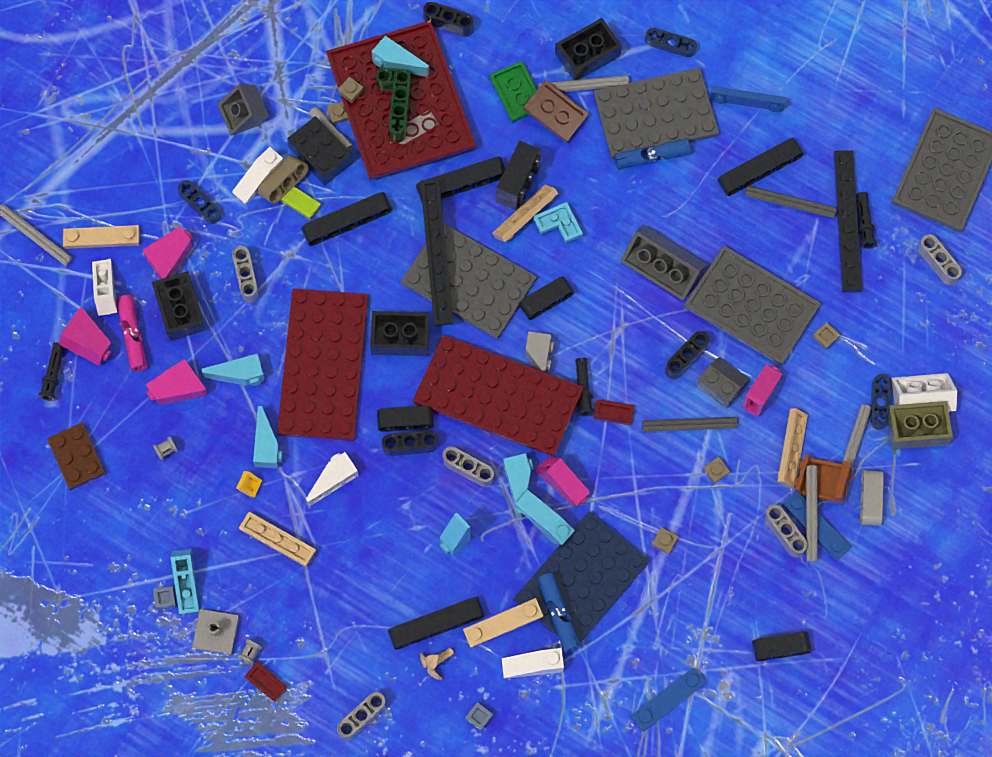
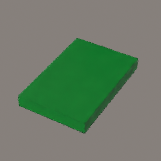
(513, 89)

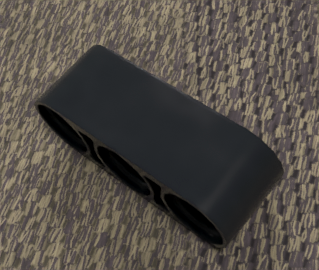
(454, 25)
(546, 298)
(684, 363)
(405, 418)
(402, 449)
(781, 646)

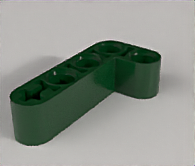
(397, 105)

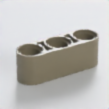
(282, 179)

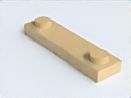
(525, 213)
(101, 237)
(792, 447)
(277, 539)
(503, 623)

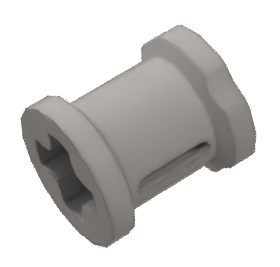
(165, 448)
(249, 645)

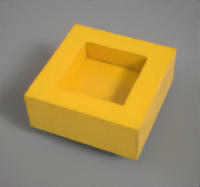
(249, 484)

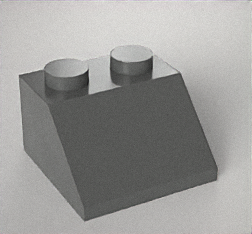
(242, 109)
(722, 382)

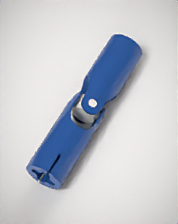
(663, 151)
(557, 608)

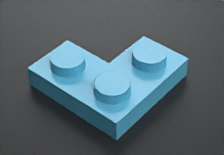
(561, 218)

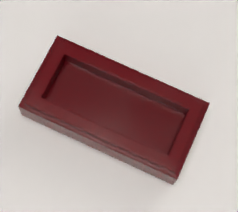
(613, 412)
(265, 682)

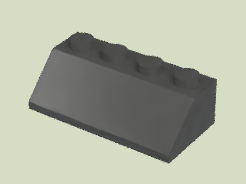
(663, 262)

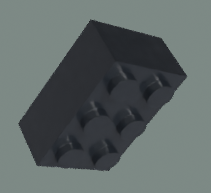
(588, 49)
(320, 150)
(518, 175)
(178, 306)
(400, 333)

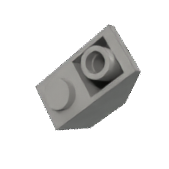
(537, 350)

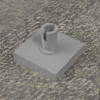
(215, 632)

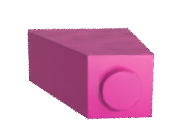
(169, 252)
(85, 338)
(176, 385)
(762, 390)
(562, 480)

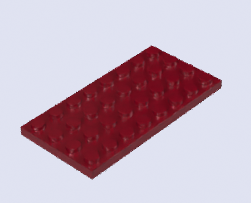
(322, 365)
(498, 395)

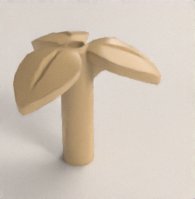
(433, 660)

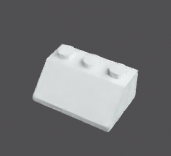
(924, 390)

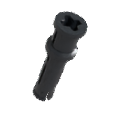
(866, 227)
(48, 380)
(584, 403)

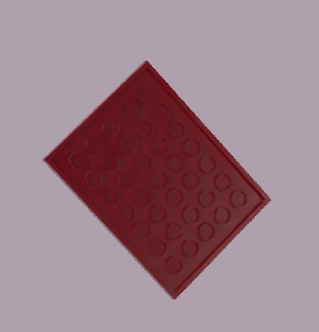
(371, 110)

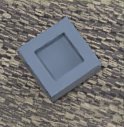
(164, 597)
(479, 716)

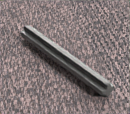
(790, 201)
(689, 424)

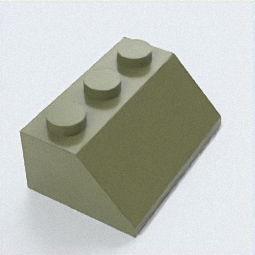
(919, 425)

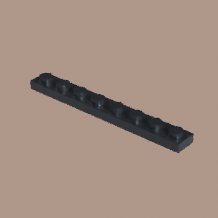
(847, 221)
(436, 252)

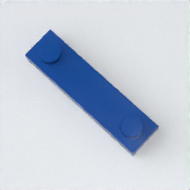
(746, 98)
(826, 535)
(668, 699)

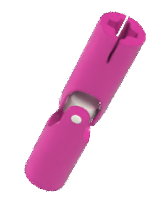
(131, 330)

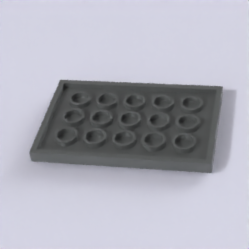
(655, 111)
(946, 170)
(481, 282)
(752, 305)

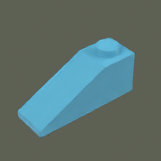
(391, 55)
(239, 371)
(266, 447)
(518, 476)
(544, 518)
(455, 535)
(185, 581)

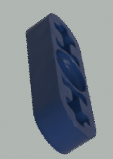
(673, 49)
(190, 201)
(886, 396)

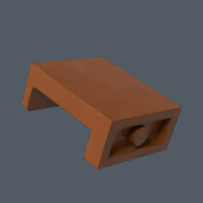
(832, 479)

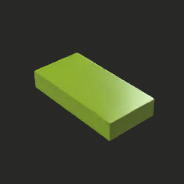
(301, 203)

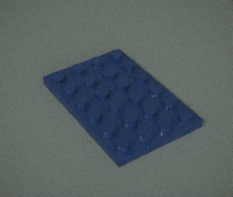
(590, 572)

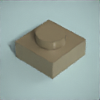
(350, 90)
(337, 113)
(826, 335)
(716, 470)
(665, 541)

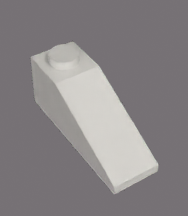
(258, 172)
(104, 287)
(335, 475)
(533, 663)

